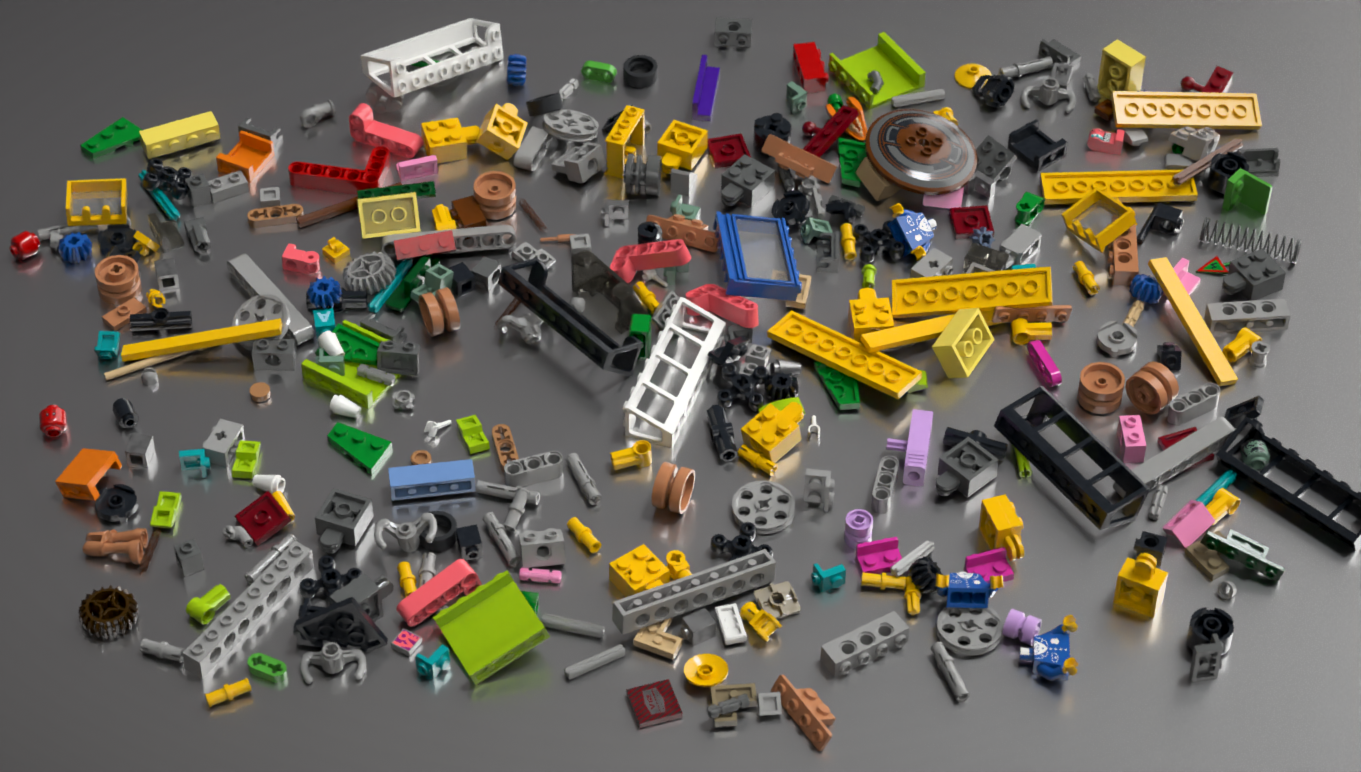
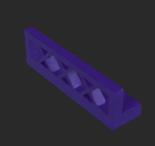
(705, 91)

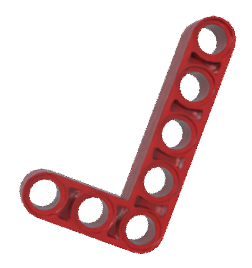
(340, 178)

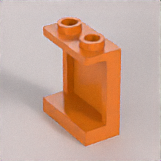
(248, 155)
(85, 471)

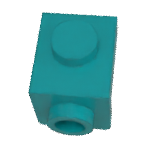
(107, 344)
(194, 460)
(828, 578)
(435, 663)

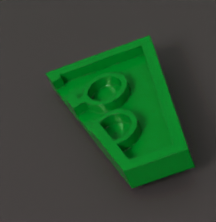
(116, 135)
(850, 156)
(355, 346)
(840, 386)
(361, 446)

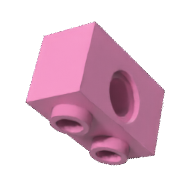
(1131, 439)

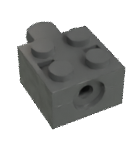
(746, 182)
(1254, 276)
(965, 468)
(342, 519)
(367, 593)

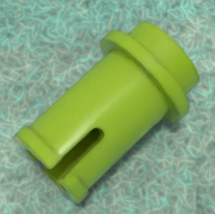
(868, 272)

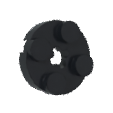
(795, 215)
(108, 238)
(119, 512)

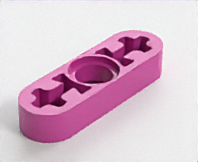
(1044, 363)

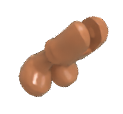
(105, 543)

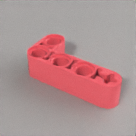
(374, 133)
(649, 256)
(731, 307)
(438, 591)

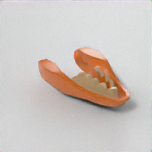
(857, 128)

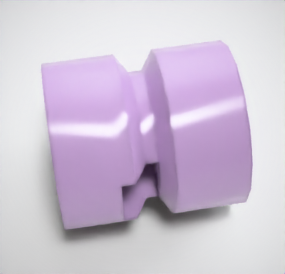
(858, 527)
(1022, 627)

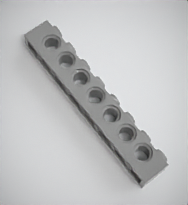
(693, 591)
(248, 609)

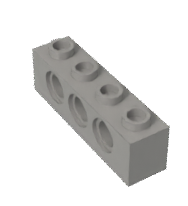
(1254, 315)
(864, 644)

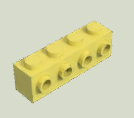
(179, 135)

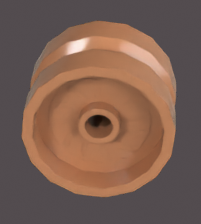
(495, 194)
(118, 279)
(439, 311)
(1101, 387)
(1152, 387)
(673, 487)

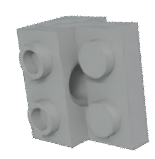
(1195, 143)
(581, 162)
(553, 553)

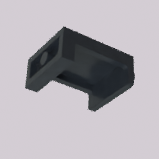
(1035, 146)

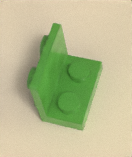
(1248, 190)

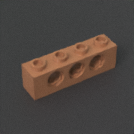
(1124, 257)

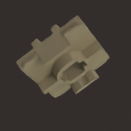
(766, 596)

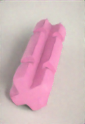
(540, 575)

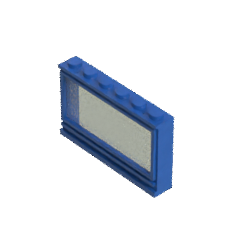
(757, 257)

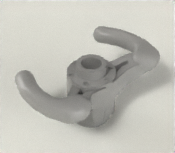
(1049, 94)
(526, 324)
(406, 533)
(332, 661)

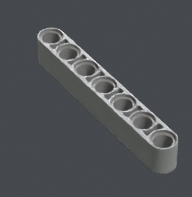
(459, 235)
(257, 283)
(1182, 454)

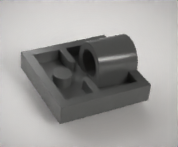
(994, 159)

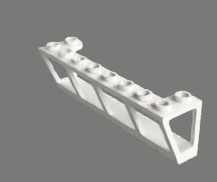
(422, 47)
(692, 384)

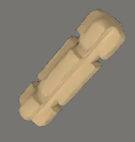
(1134, 313)

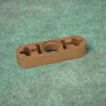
(261, 213)
(506, 442)

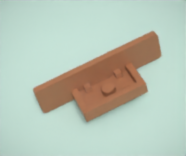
(798, 159)
(692, 232)
(1052, 313)
(806, 711)

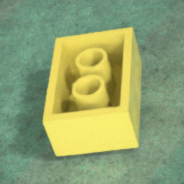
(1120, 69)
(388, 215)
(963, 343)

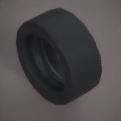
(640, 62)
(544, 104)
(442, 542)

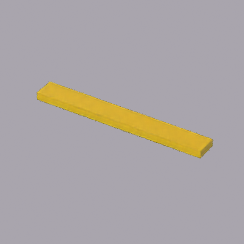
(1192, 321)
(912, 332)
(201, 340)

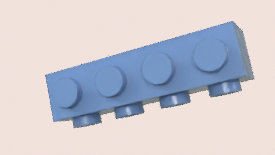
(454, 475)

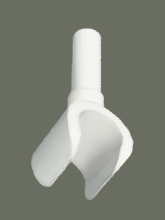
(651, 274)
(432, 427)
(813, 427)

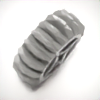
(369, 273)

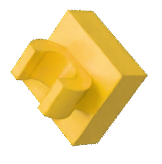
(145, 242)
(335, 250)

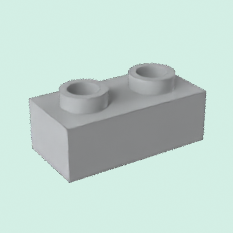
(228, 186)

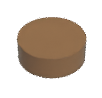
(260, 392)
(421, 457)

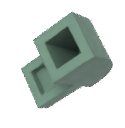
(435, 279)

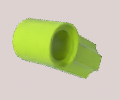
(204, 608)

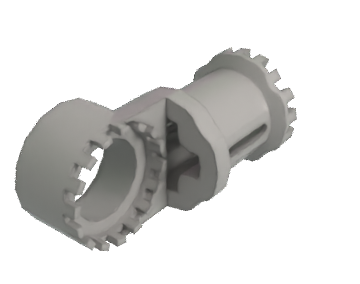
(318, 112)

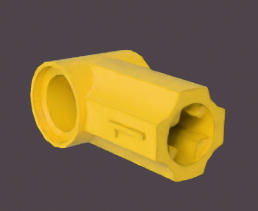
(443, 218)
(1024, 331)
(1240, 345)
(637, 455)
(1223, 503)

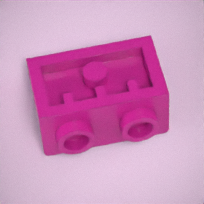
(878, 555)
(989, 564)

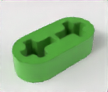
(599, 71)
(267, 667)

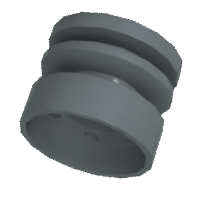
(643, 174)

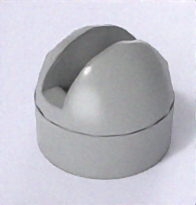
(578, 304)
(149, 376)
(1224, 587)

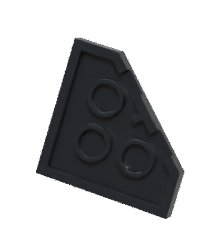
(343, 624)

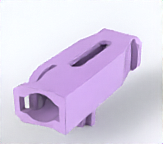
(915, 448)

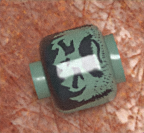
(1255, 454)

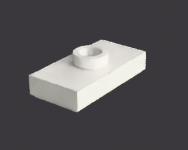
(730, 624)

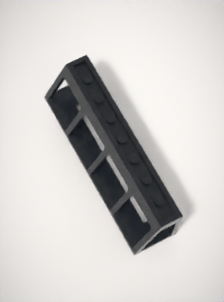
(567, 320)
(1056, 467)
(1292, 501)

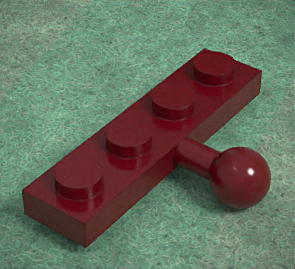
(1216, 84)
(830, 132)

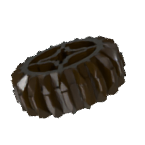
(110, 616)

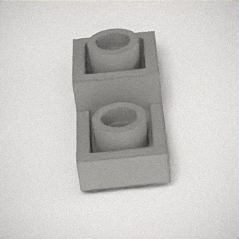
(1133, 136)
(1178, 162)
(527, 252)
(664, 308)
(756, 356)

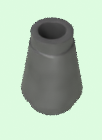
(786, 366)

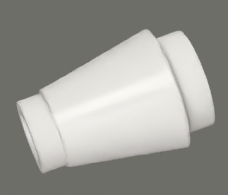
(330, 344)
(343, 406)
(269, 483)

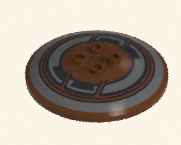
(932, 169)

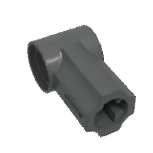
(197, 232)

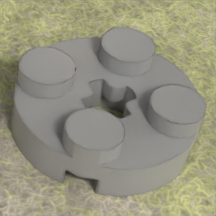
(380, 103)
(1114, 346)

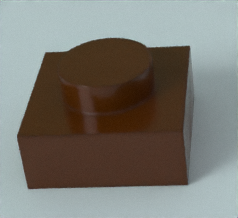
(1105, 110)

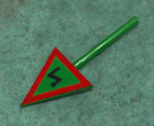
(1214, 266)

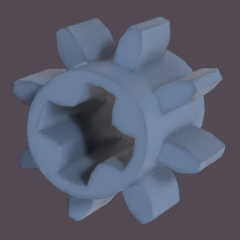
(987, 237)

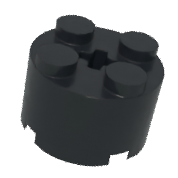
(770, 124)
(1223, 167)
(1209, 622)

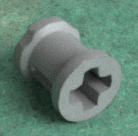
(1259, 352)

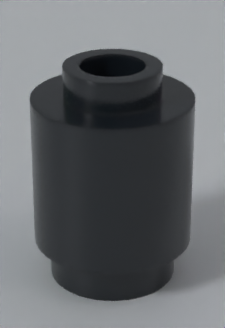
(125, 413)

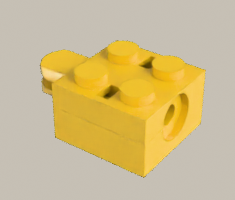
(502, 130)
(448, 139)
(681, 146)
(869, 314)
(774, 430)
(1001, 526)
(638, 571)
(1141, 585)

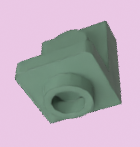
(689, 211)
(814, 227)

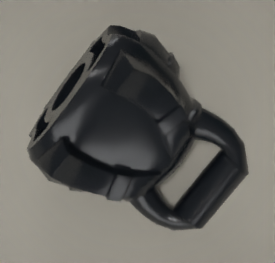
(996, 90)

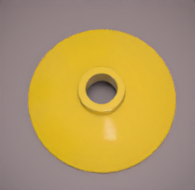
(969, 74)
(706, 670)

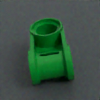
(1028, 208)

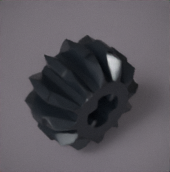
(781, 386)
(923, 574)

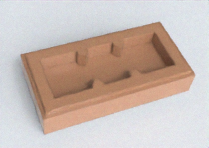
(121, 315)

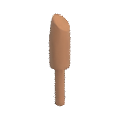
(560, 238)

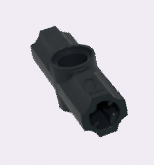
(349, 299)
(161, 320)
(722, 433)
(996, 448)

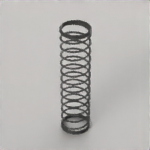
(1206, 226)

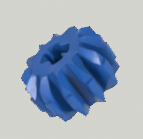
(516, 70)
(75, 247)
(1146, 289)
(324, 292)

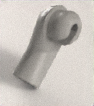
(238, 533)

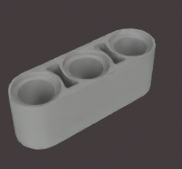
(532, 149)
(1193, 404)
(533, 469)
(885, 484)

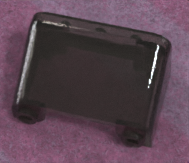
(595, 277)

